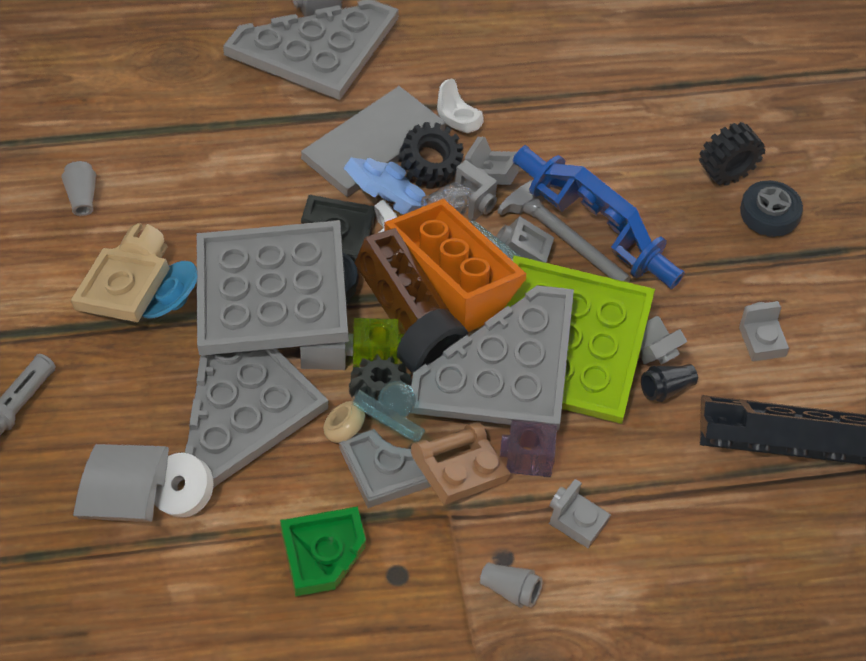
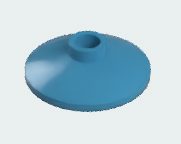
(173, 290)

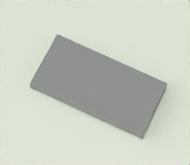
(371, 133)

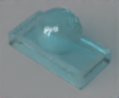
(393, 405)

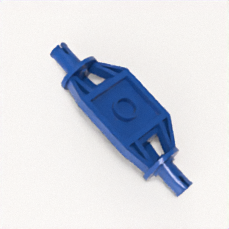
(598, 197)

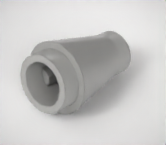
(79, 183)
(512, 583)

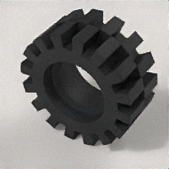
(441, 142)
(732, 153)

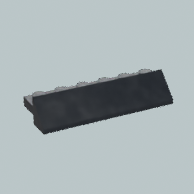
(783, 429)

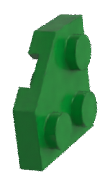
(322, 548)

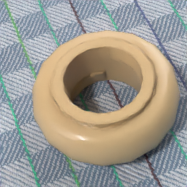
(343, 422)

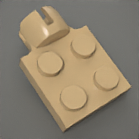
(124, 277)

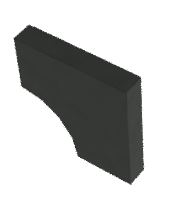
(354, 218)

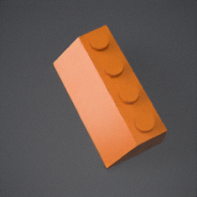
(459, 262)

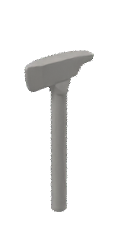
(523, 201)

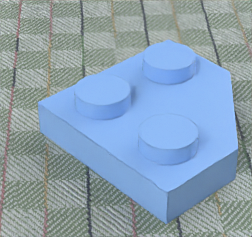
(387, 181)

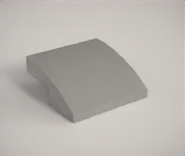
(121, 482)

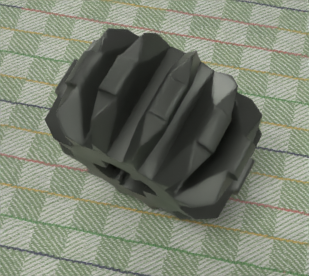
(376, 374)

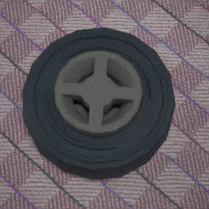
(771, 208)

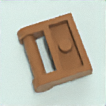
(464, 473)

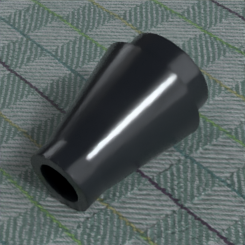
(665, 381)

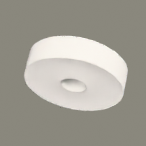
(197, 486)

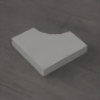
(381, 468)

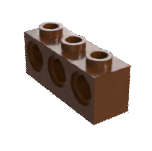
(397, 279)

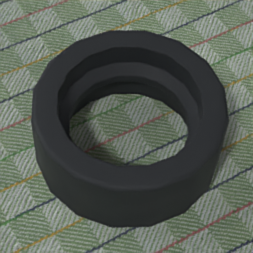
(429, 338)

